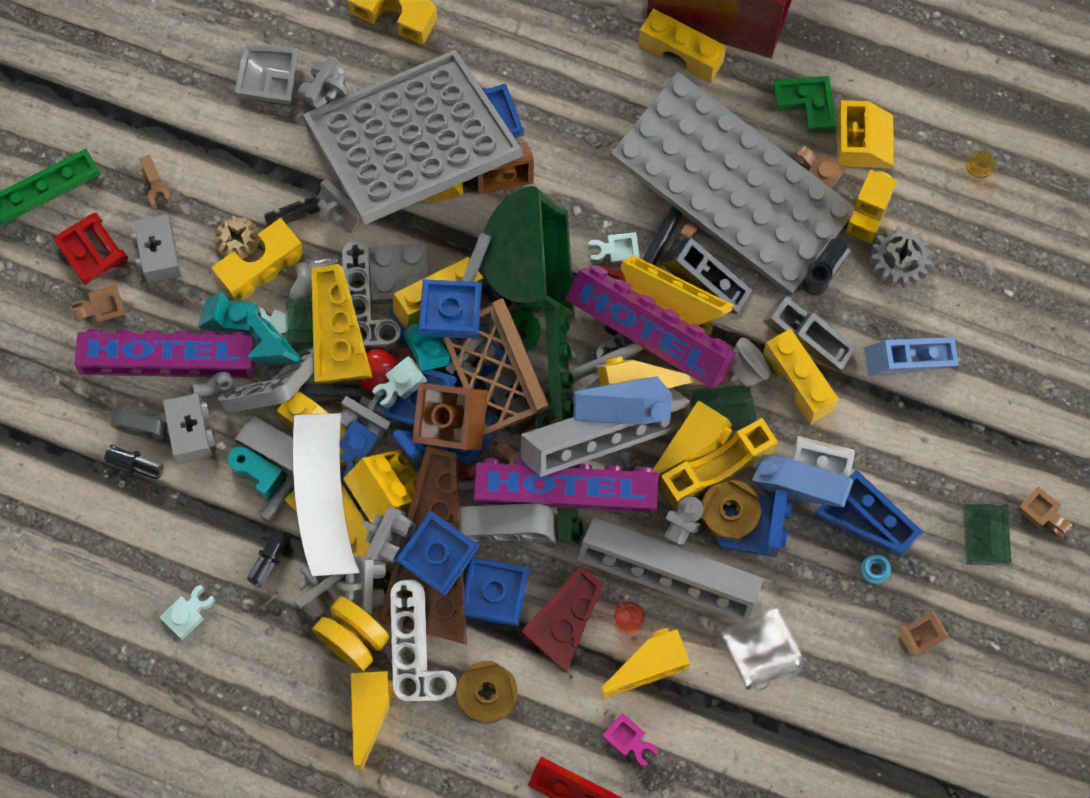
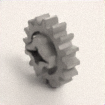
(914, 260)

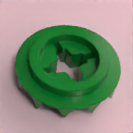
(531, 329)

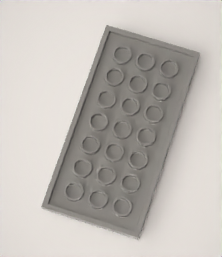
(732, 182)

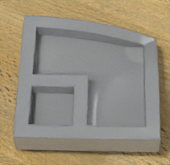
(267, 73)

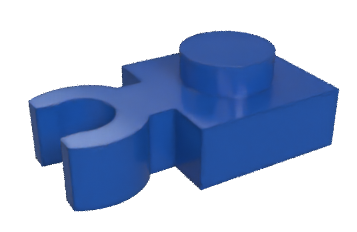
(357, 444)

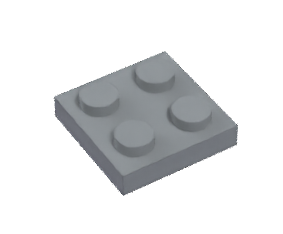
(395, 269)

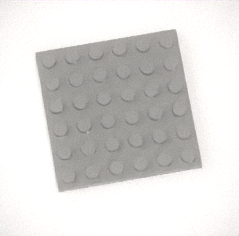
(411, 136)

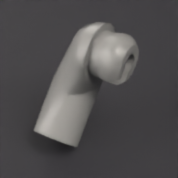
(303, 285)
(213, 386)

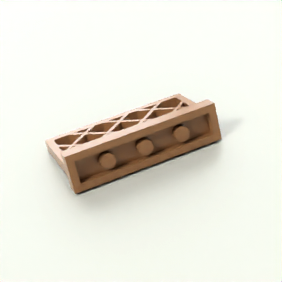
(520, 365)

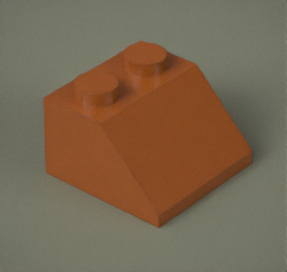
(510, 175)
(450, 416)

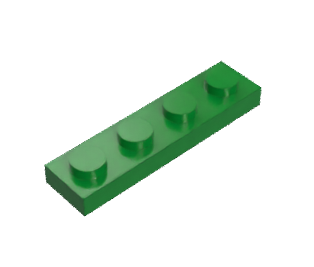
(47, 185)

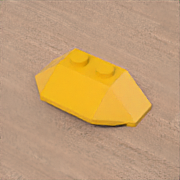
(673, 293)

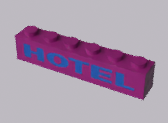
(651, 326)
(164, 354)
(568, 488)

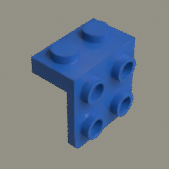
(769, 533)

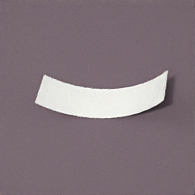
(320, 494)

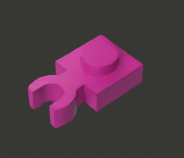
(626, 738)

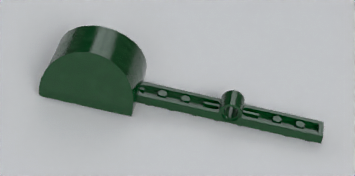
(533, 269)

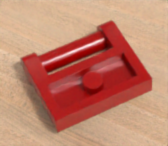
(81, 252)

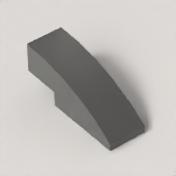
(813, 333)

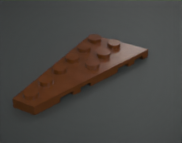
(436, 492)

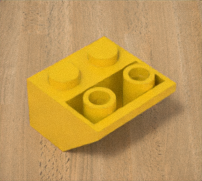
(864, 135)
(382, 483)

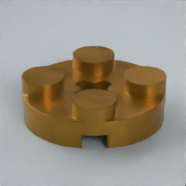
(733, 527)
(497, 678)

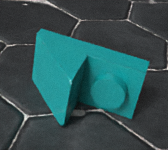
(227, 315)
(272, 347)
(427, 350)

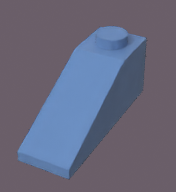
(910, 355)
(625, 402)
(801, 481)

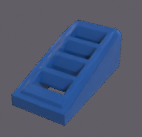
(414, 451)

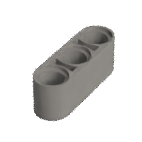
(268, 443)

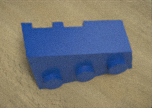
(871, 518)

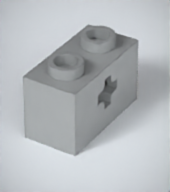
(164, 262)
(184, 412)

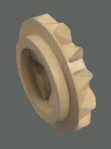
(249, 237)

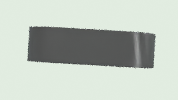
(139, 425)

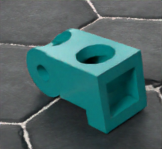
(251, 466)

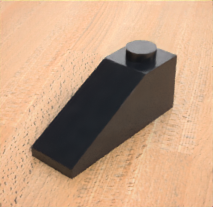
(698, 267)

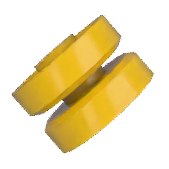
(350, 633)

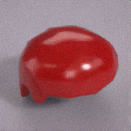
(380, 364)

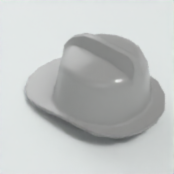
(749, 364)

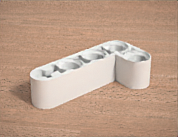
(417, 641)

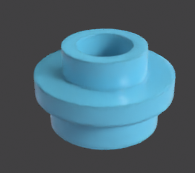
(879, 561)

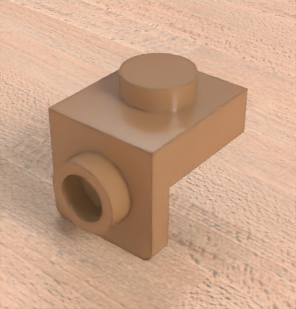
(922, 635)

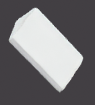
(824, 455)

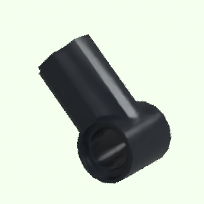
(825, 266)

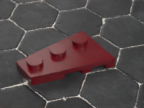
(563, 618)

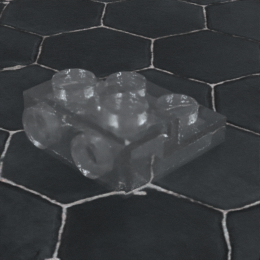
(762, 650)

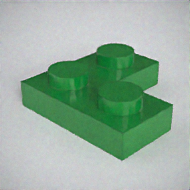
(813, 95)

